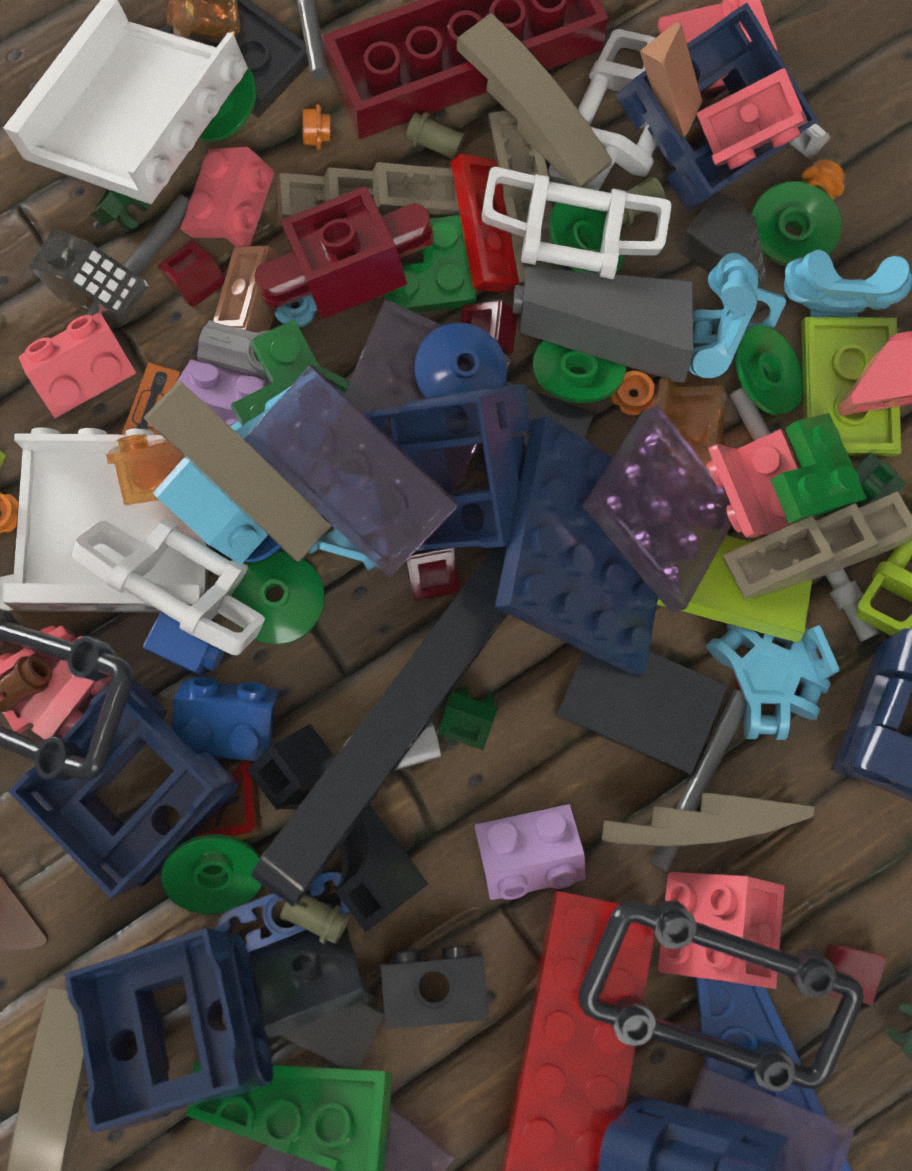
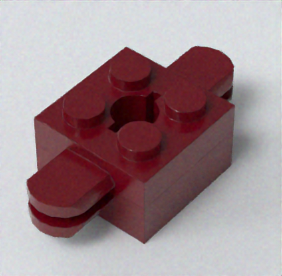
(344, 253)

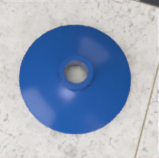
(437, 361)

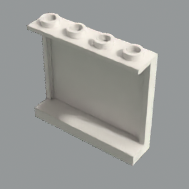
(124, 103)
(64, 494)

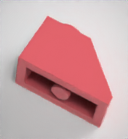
(885, 380)

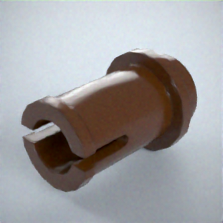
(28, 676)

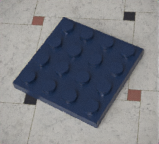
(561, 564)

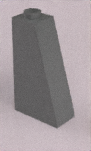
(617, 319)

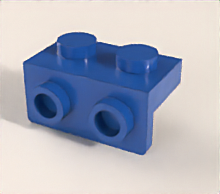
(225, 717)

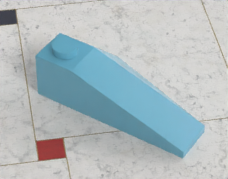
(209, 509)

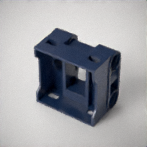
(713, 55)
(433, 423)
(870, 745)
(87, 826)
(118, 1000)
(686, 1141)

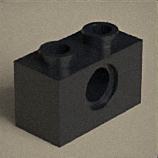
(408, 1007)

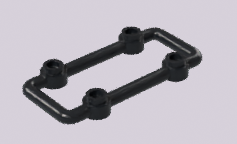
(86, 659)
(677, 928)

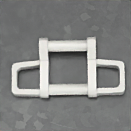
(614, 76)
(611, 203)
(143, 557)

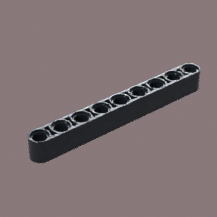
(384, 737)

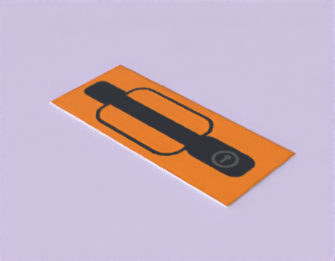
(154, 385)

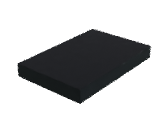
(268, 49)
(651, 713)

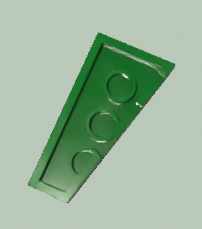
(312, 1113)

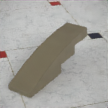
(536, 100)
(518, 155)
(389, 185)
(237, 470)
(820, 546)
(720, 820)
(51, 1091)

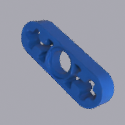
(247, 914)

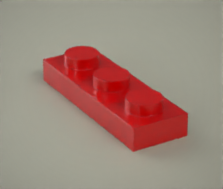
(487, 247)

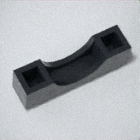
(374, 865)

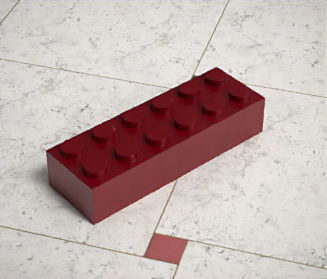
(411, 58)

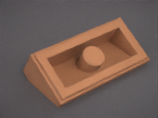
(673, 77)
(240, 298)

